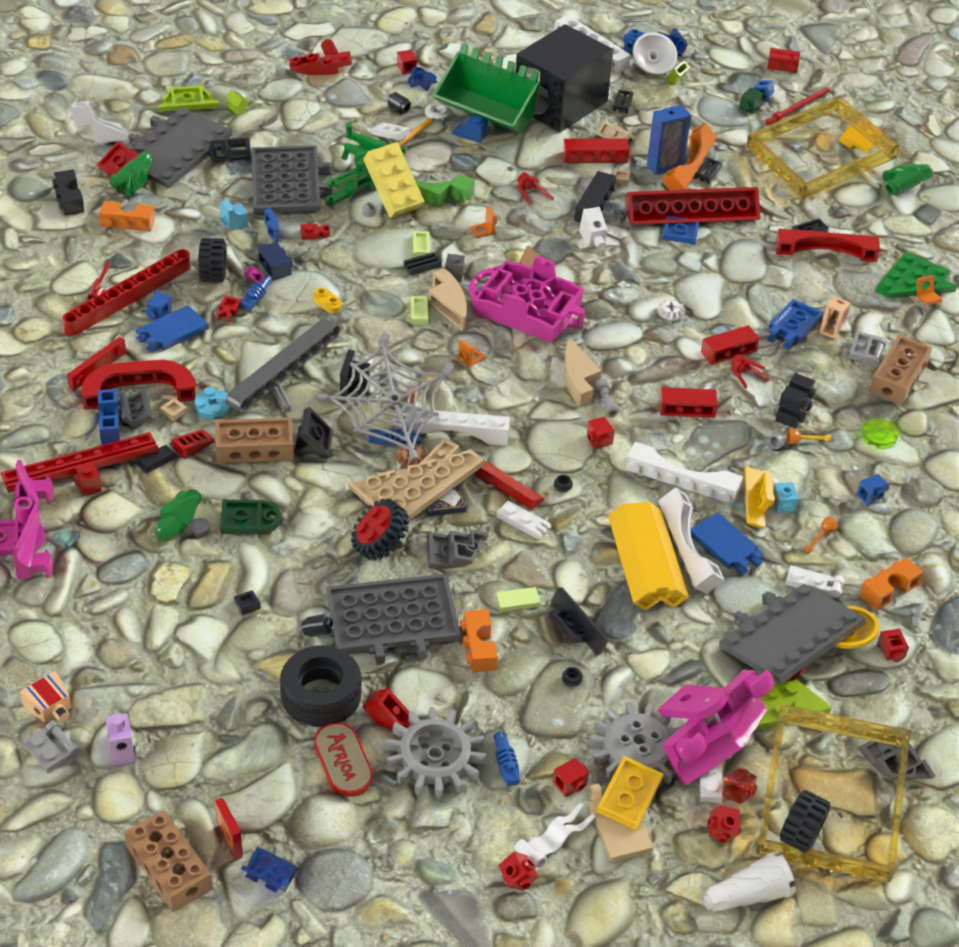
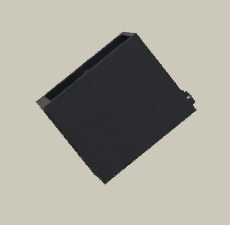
(572, 75)

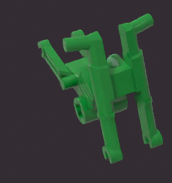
(360, 175)

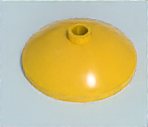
(863, 635)

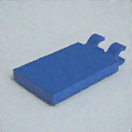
(794, 323)
(172, 329)
(726, 543)

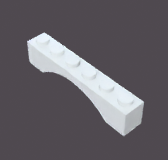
(489, 428)
(717, 485)
(677, 512)

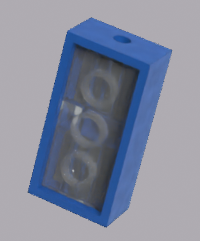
(668, 139)

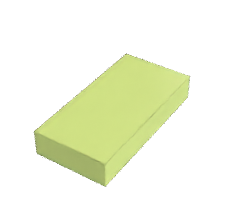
(421, 243)
(419, 309)
(518, 599)

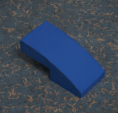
(272, 224)

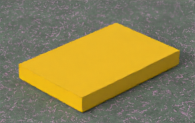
(629, 793)

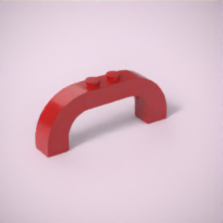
(137, 374)

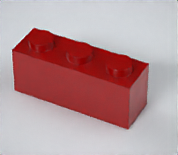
(729, 344)
(688, 402)

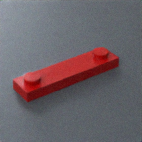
(104, 357)

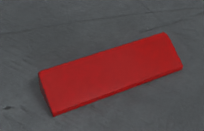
(509, 485)

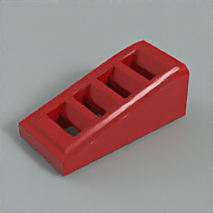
(185, 448)

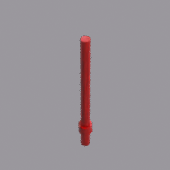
(779, 115)

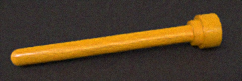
(415, 131)

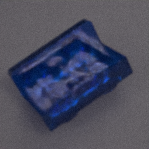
(678, 40)
(270, 869)

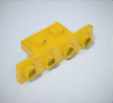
(757, 495)

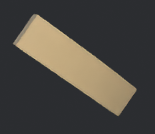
(448, 298)
(580, 374)

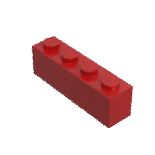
(596, 150)

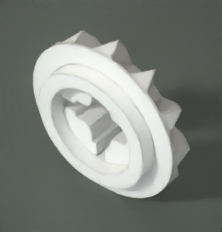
(437, 111)
(665, 312)

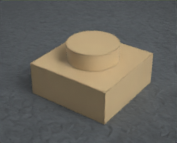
(622, 176)
(173, 409)

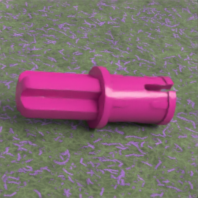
(253, 274)

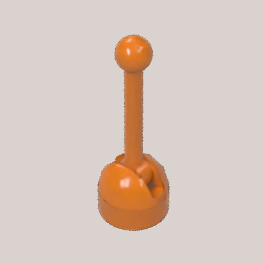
(828, 525)

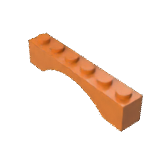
(700, 142)

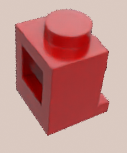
(893, 649)

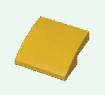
(852, 137)

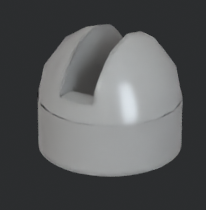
(368, 209)
(776, 440)

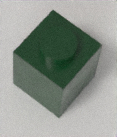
(751, 100)

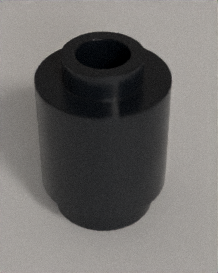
(399, 102)
(317, 625)

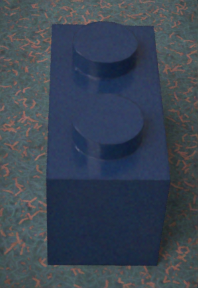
(275, 261)

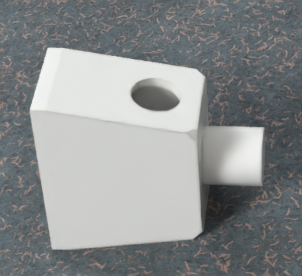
(593, 228)

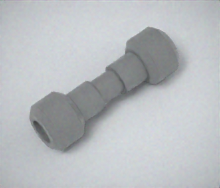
(602, 387)

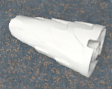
(758, 883)

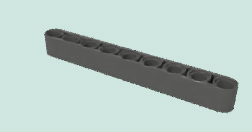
(282, 365)

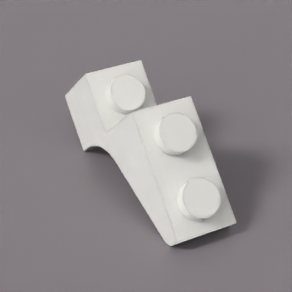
(103, 131)

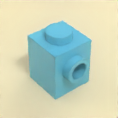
(785, 497)

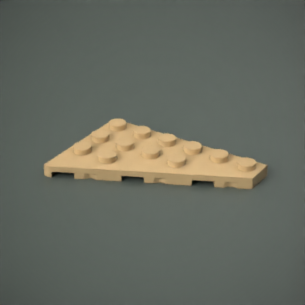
(419, 484)

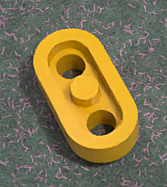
(327, 300)

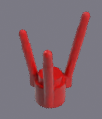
(526, 182)
(96, 289)
(742, 364)

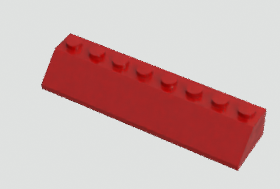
(694, 205)

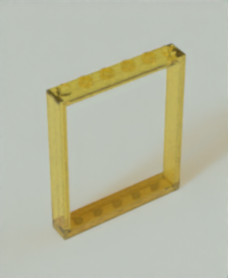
(887, 148)
(851, 728)

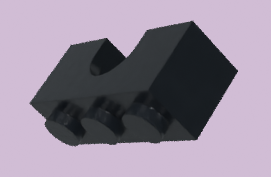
(67, 192)

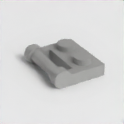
(861, 347)
(46, 752)

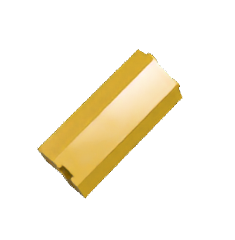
(647, 555)

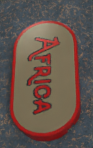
(343, 759)

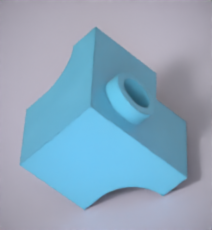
(233, 216)

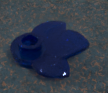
(421, 78)

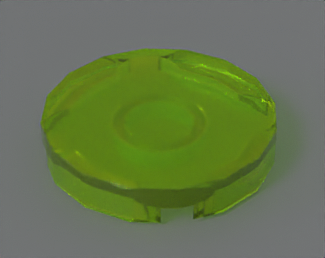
(880, 433)

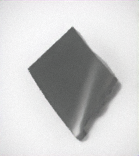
(453, 549)
(886, 761)

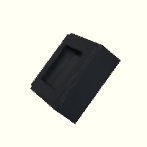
(247, 602)

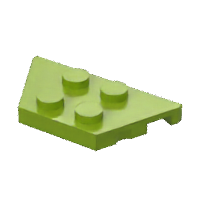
(189, 98)
(792, 694)

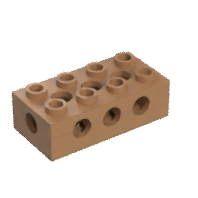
(903, 351)
(254, 440)
(168, 860)

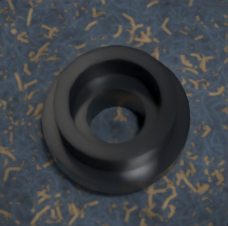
(563, 483)
(572, 677)

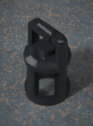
(228, 153)

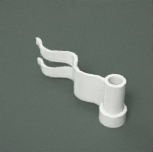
(552, 838)

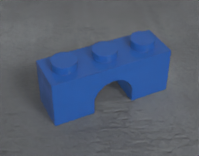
(109, 416)

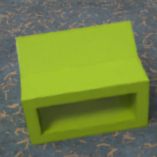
(678, 73)
(236, 102)

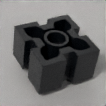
(796, 401)

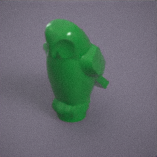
(133, 174)
(906, 177)
(177, 514)

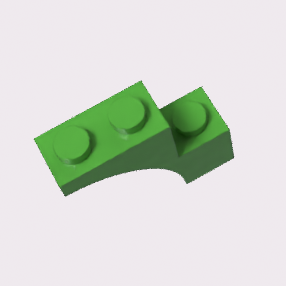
(437, 193)

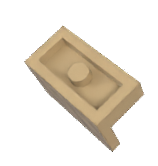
(609, 130)

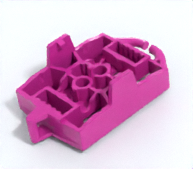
(534, 301)

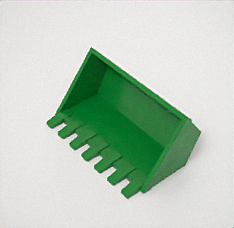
(489, 89)

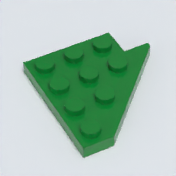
(902, 277)

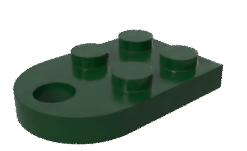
(249, 517)

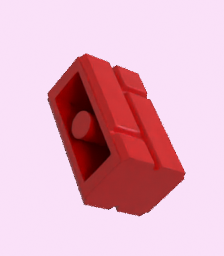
(783, 60)

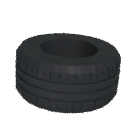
(318, 664)

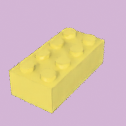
(393, 180)

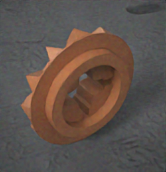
(405, 460)

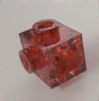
(739, 785)

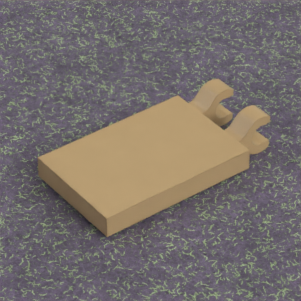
(618, 840)

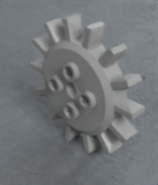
(633, 727)
(435, 735)

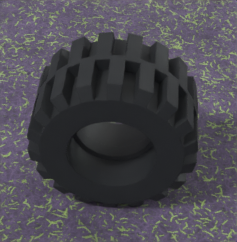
(212, 260)
(805, 821)

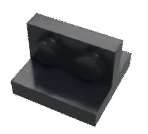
(346, 374)
(313, 435)

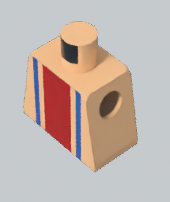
(837, 312)
(47, 699)

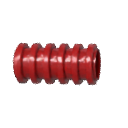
(329, 47)

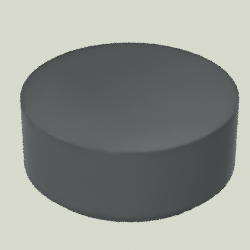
(200, 527)

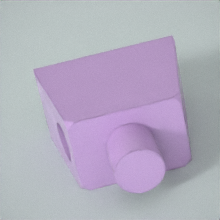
(120, 732)

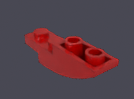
(314, 65)

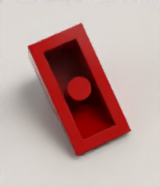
(386, 709)

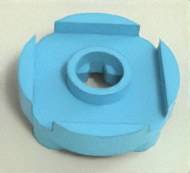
(207, 397)

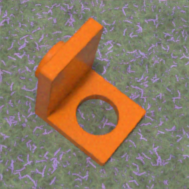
(489, 225)
(927, 296)
(466, 354)

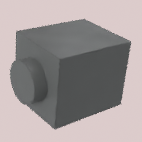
(455, 265)

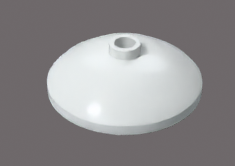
(657, 47)

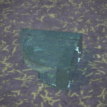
(65, 537)

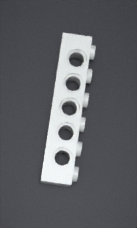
(620, 58)

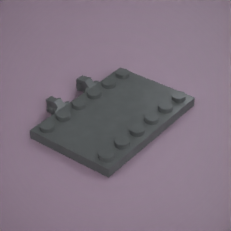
(177, 144)
(288, 179)
(393, 615)
(790, 632)

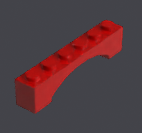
(861, 246)

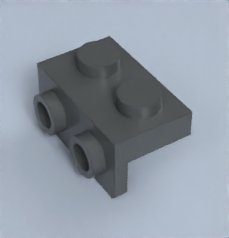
(135, 408)

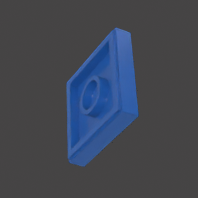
(680, 232)

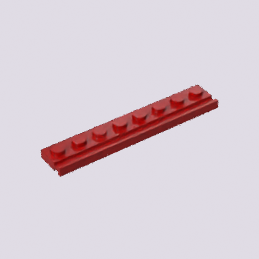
(102, 456)

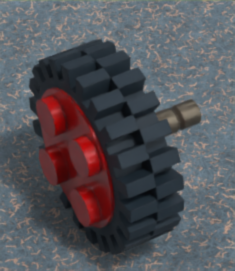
(380, 529)

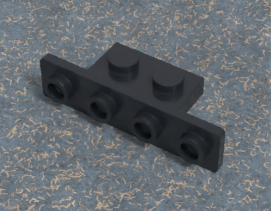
(575, 623)

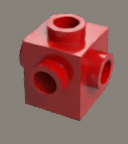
(724, 823)
(518, 871)

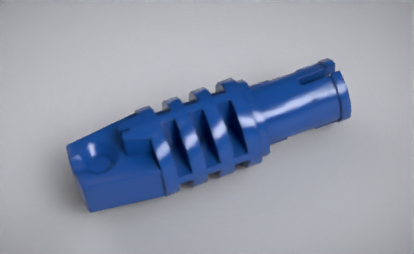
(255, 293)
(375, 440)
(506, 759)

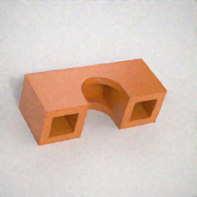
(140, 218)
(879, 589)
(480, 654)

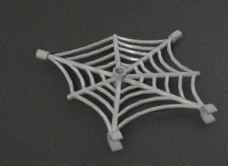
(394, 399)

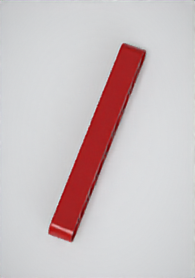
(126, 292)

